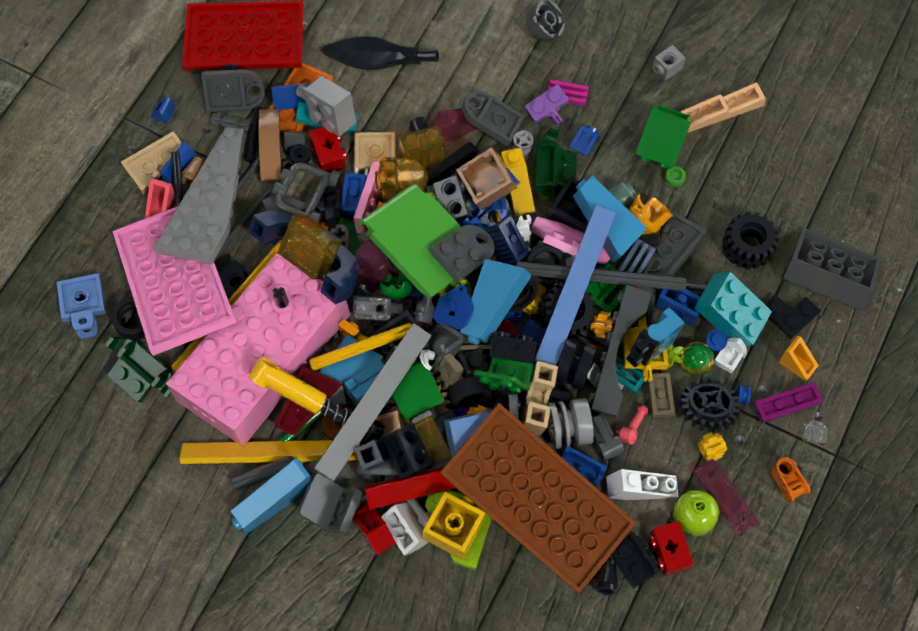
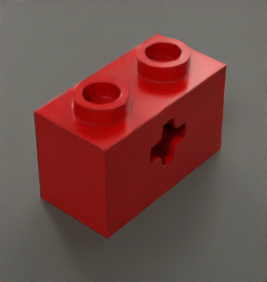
(328, 159)
(673, 536)

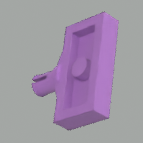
(548, 105)

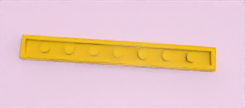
(254, 451)

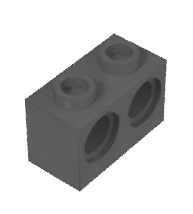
(459, 197)

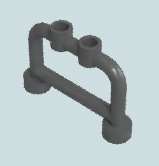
(287, 177)

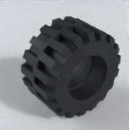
(754, 226)
(584, 314)

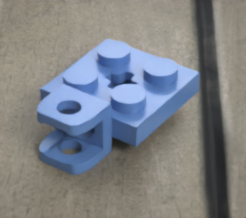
(84, 312)

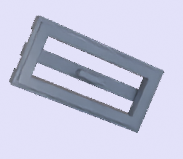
(645, 246)

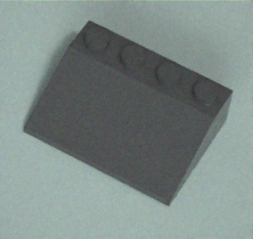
(833, 269)

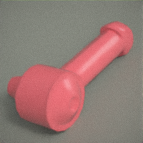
(629, 434)

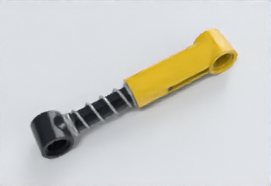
(269, 375)

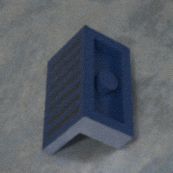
(507, 241)

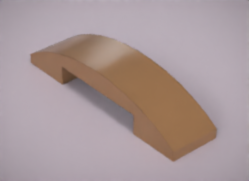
(269, 145)

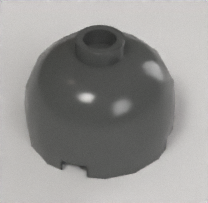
(544, 20)

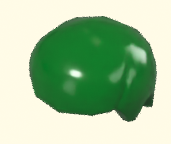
(396, 287)

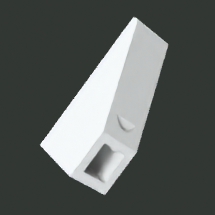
(641, 485)

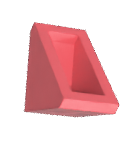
(160, 197)

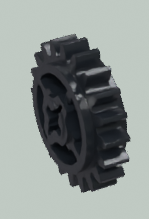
(709, 408)

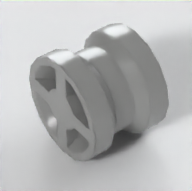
(523, 137)

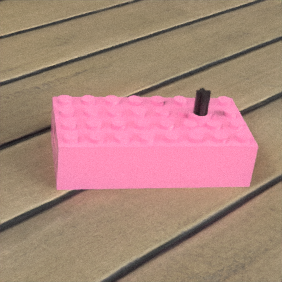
(276, 319)

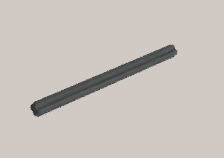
(608, 276)

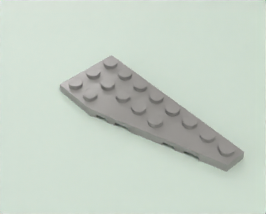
(205, 211)

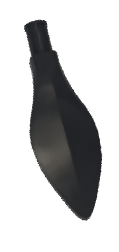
(376, 53)

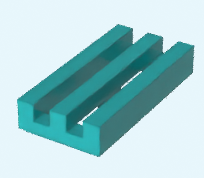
(638, 383)

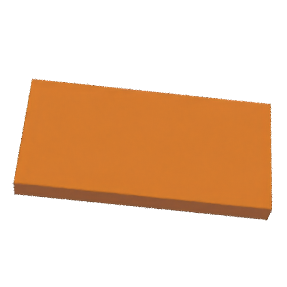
(298, 76)

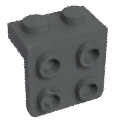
(329, 504)

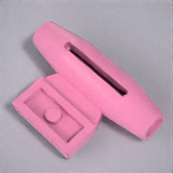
(563, 237)

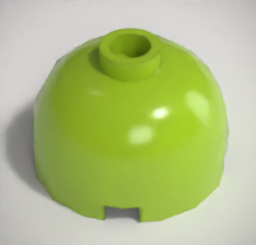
(696, 512)

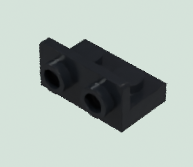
(635, 560)

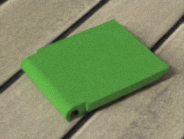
(405, 233)

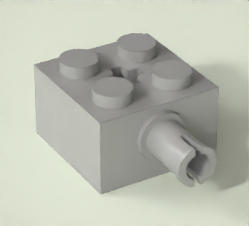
(328, 105)

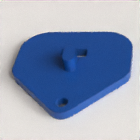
(457, 302)

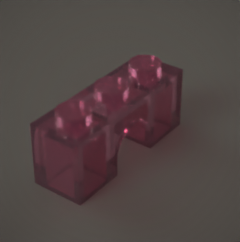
(374, 265)

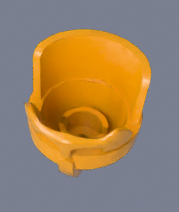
(651, 214)

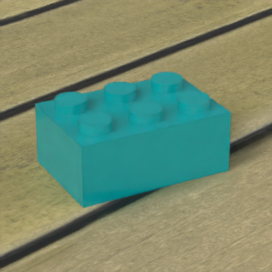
(733, 308)

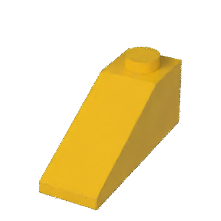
(521, 197)

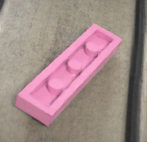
(368, 198)

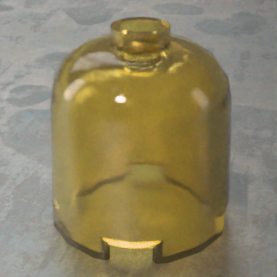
(398, 174)

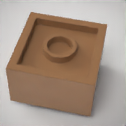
(486, 178)

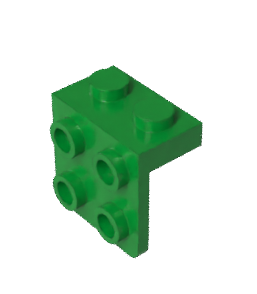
(508, 374)

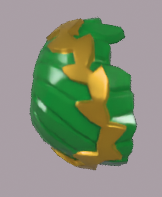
(697, 358)

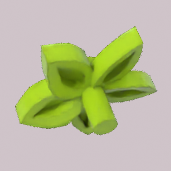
(674, 354)

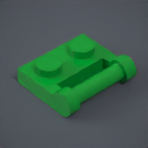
(602, 290)

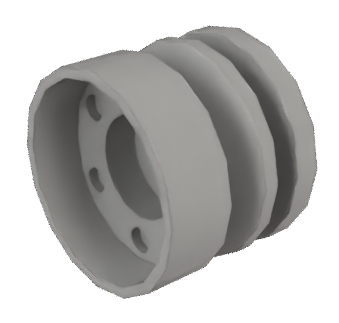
(569, 423)

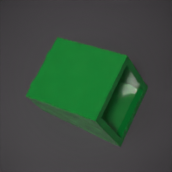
(664, 136)

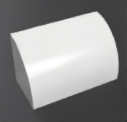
(405, 528)

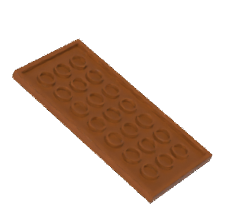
(538, 498)

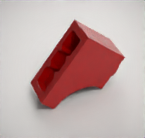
(373, 529)

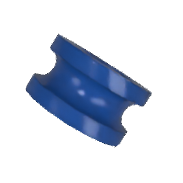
(744, 394)

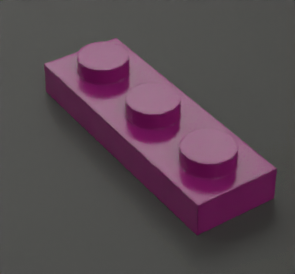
(788, 402)

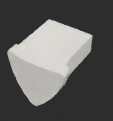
(731, 355)

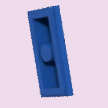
(286, 98)
(186, 157)

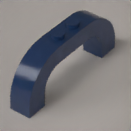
(345, 268)

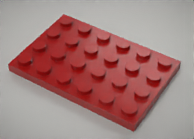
(243, 35)

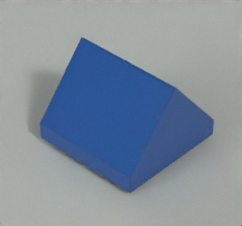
(163, 110)

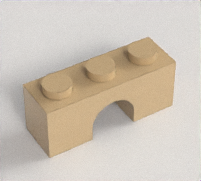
(535, 408)

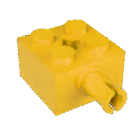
(446, 514)

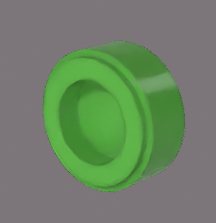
(675, 176)

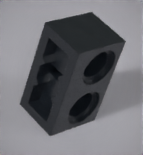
(407, 450)

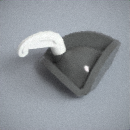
(442, 342)

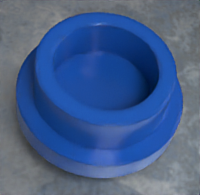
(716, 340)

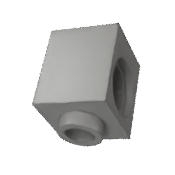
(669, 56)

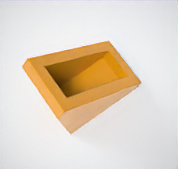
(799, 359)

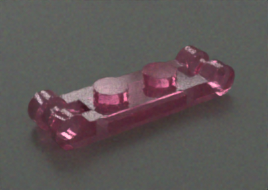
(726, 497)

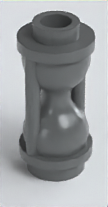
(425, 310)

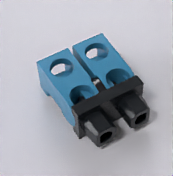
(655, 339)

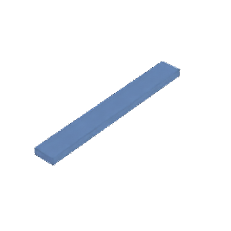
(575, 286)

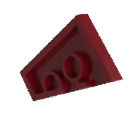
(295, 417)

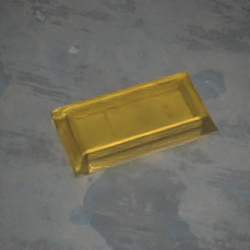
(432, 439)

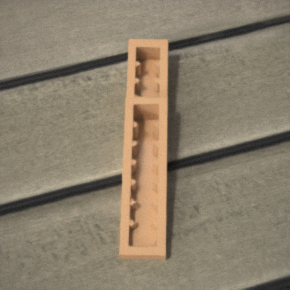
(725, 107)

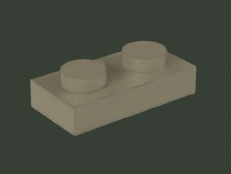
(661, 396)

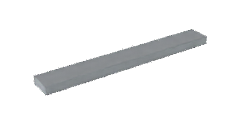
(372, 402)

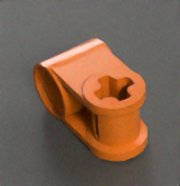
(790, 481)

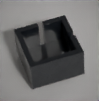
(566, 209)

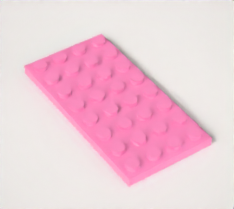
(172, 294)

